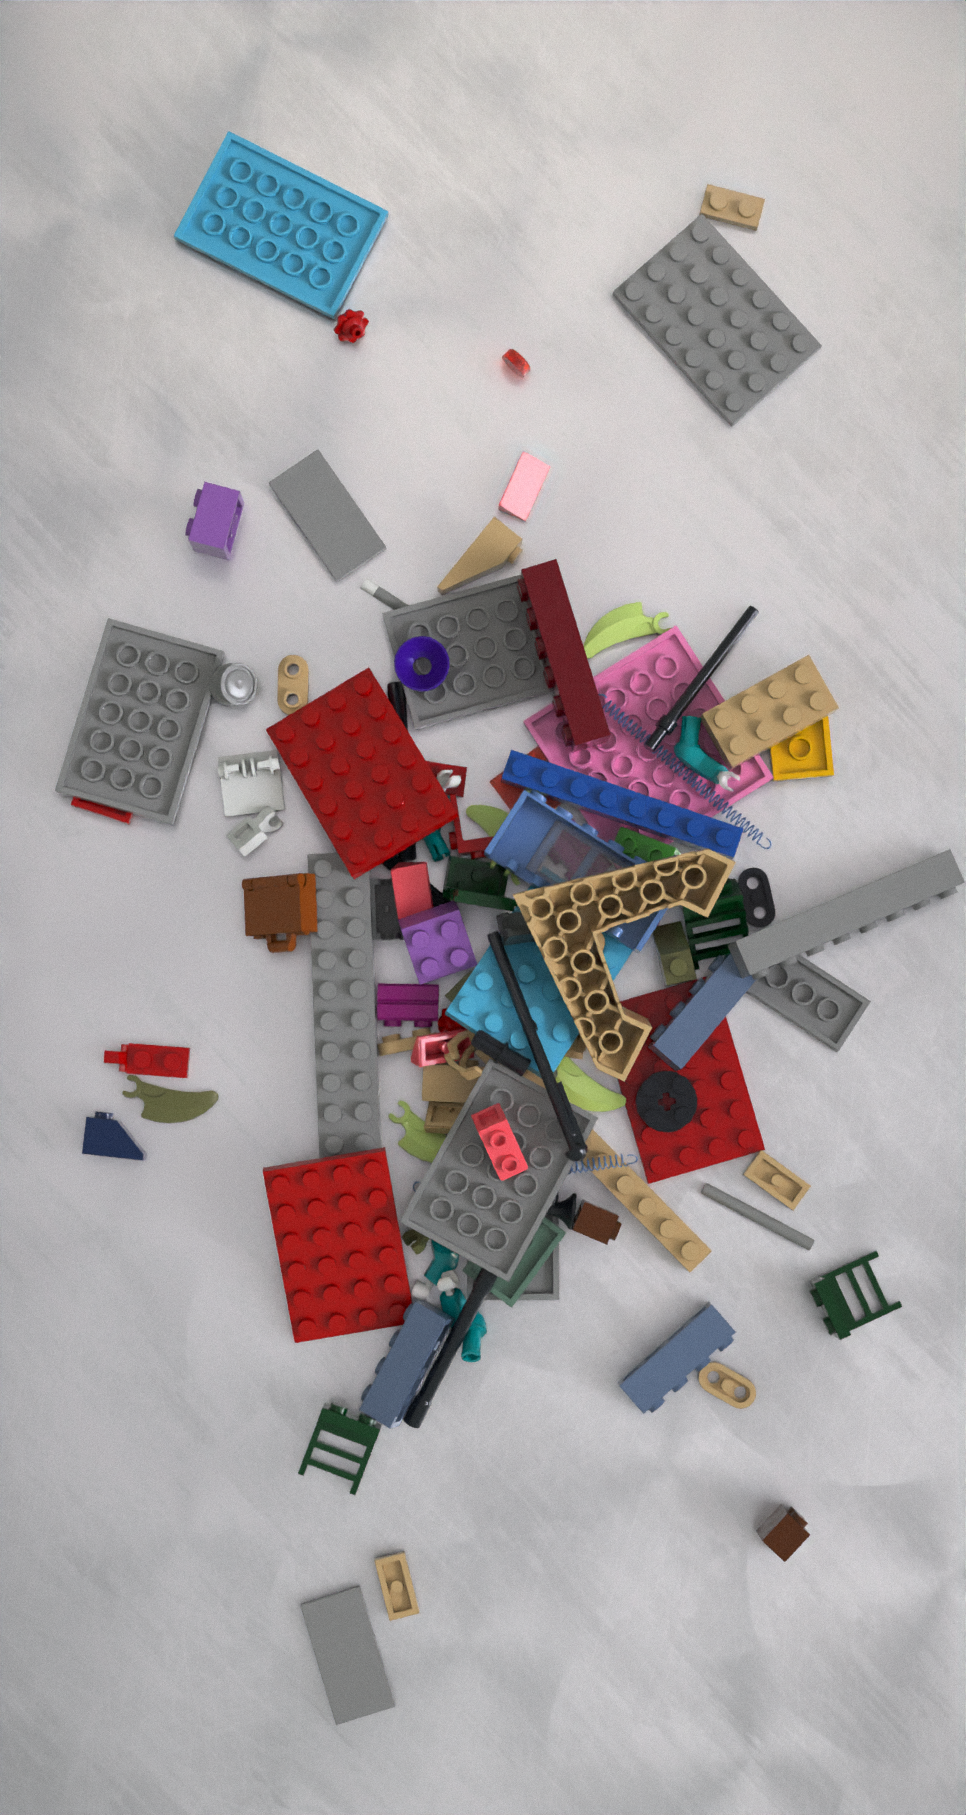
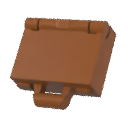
(280, 907)

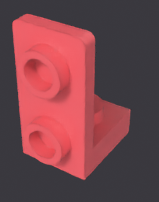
(499, 1142)

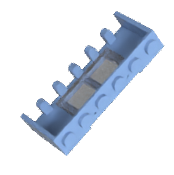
(551, 848)

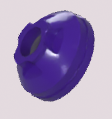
(418, 648)

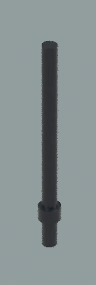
(667, 723)

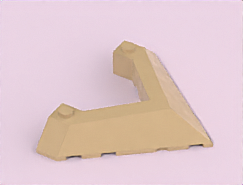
(566, 926)

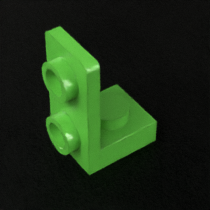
(643, 846)

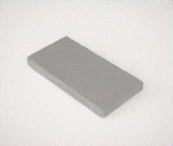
(327, 515)
(811, 1000)
(347, 1655)

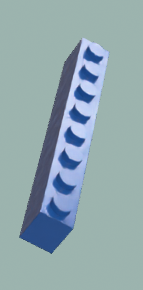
(621, 804)

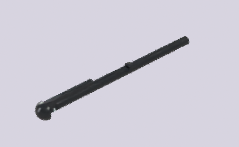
(556, 1092)

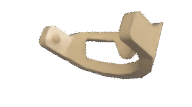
(469, 1073)

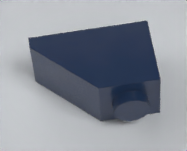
(110, 1138)

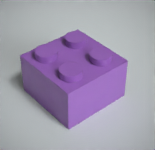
(215, 520)
(437, 942)

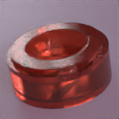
(516, 363)

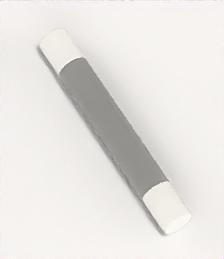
(382, 595)

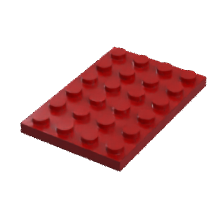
(362, 773)
(724, 1116)
(338, 1244)

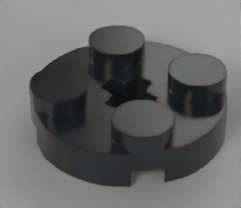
(654, 1114)

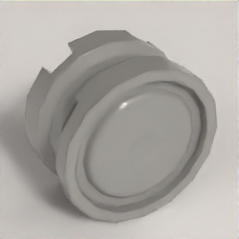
(233, 684)

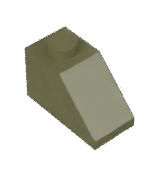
(673, 954)

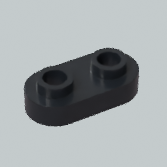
(757, 897)

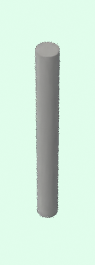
(757, 1216)

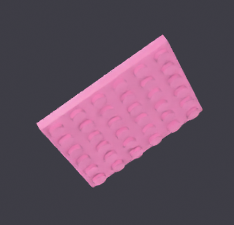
(645, 689)

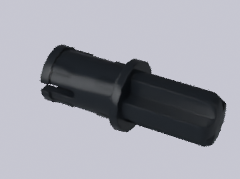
(500, 1052)

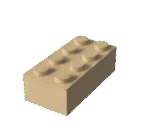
(768, 712)

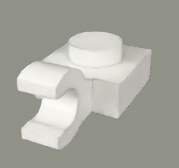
(251, 833)

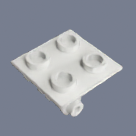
(251, 783)

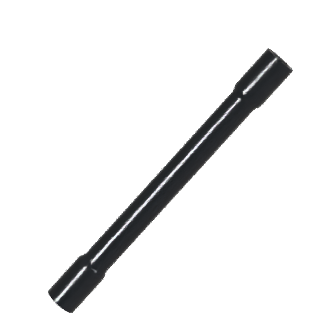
(423, 1401)

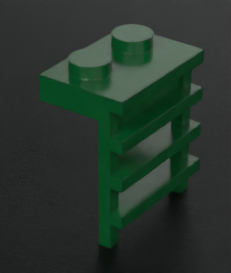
(476, 884)
(727, 907)
(837, 1313)
(340, 1422)

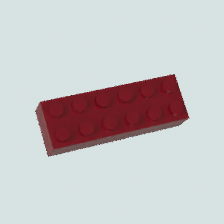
(564, 655)

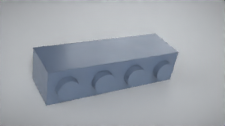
(700, 1013)
(676, 1358)
(406, 1363)

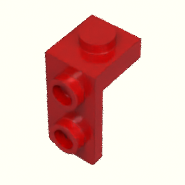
(471, 847)

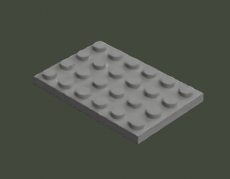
(716, 320)
(486, 646)
(139, 722)
(463, 1198)

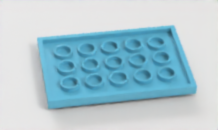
(281, 225)
(487, 1005)

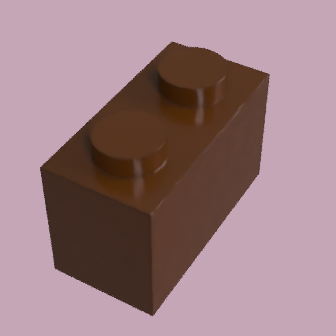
(596, 1222)
(784, 1532)

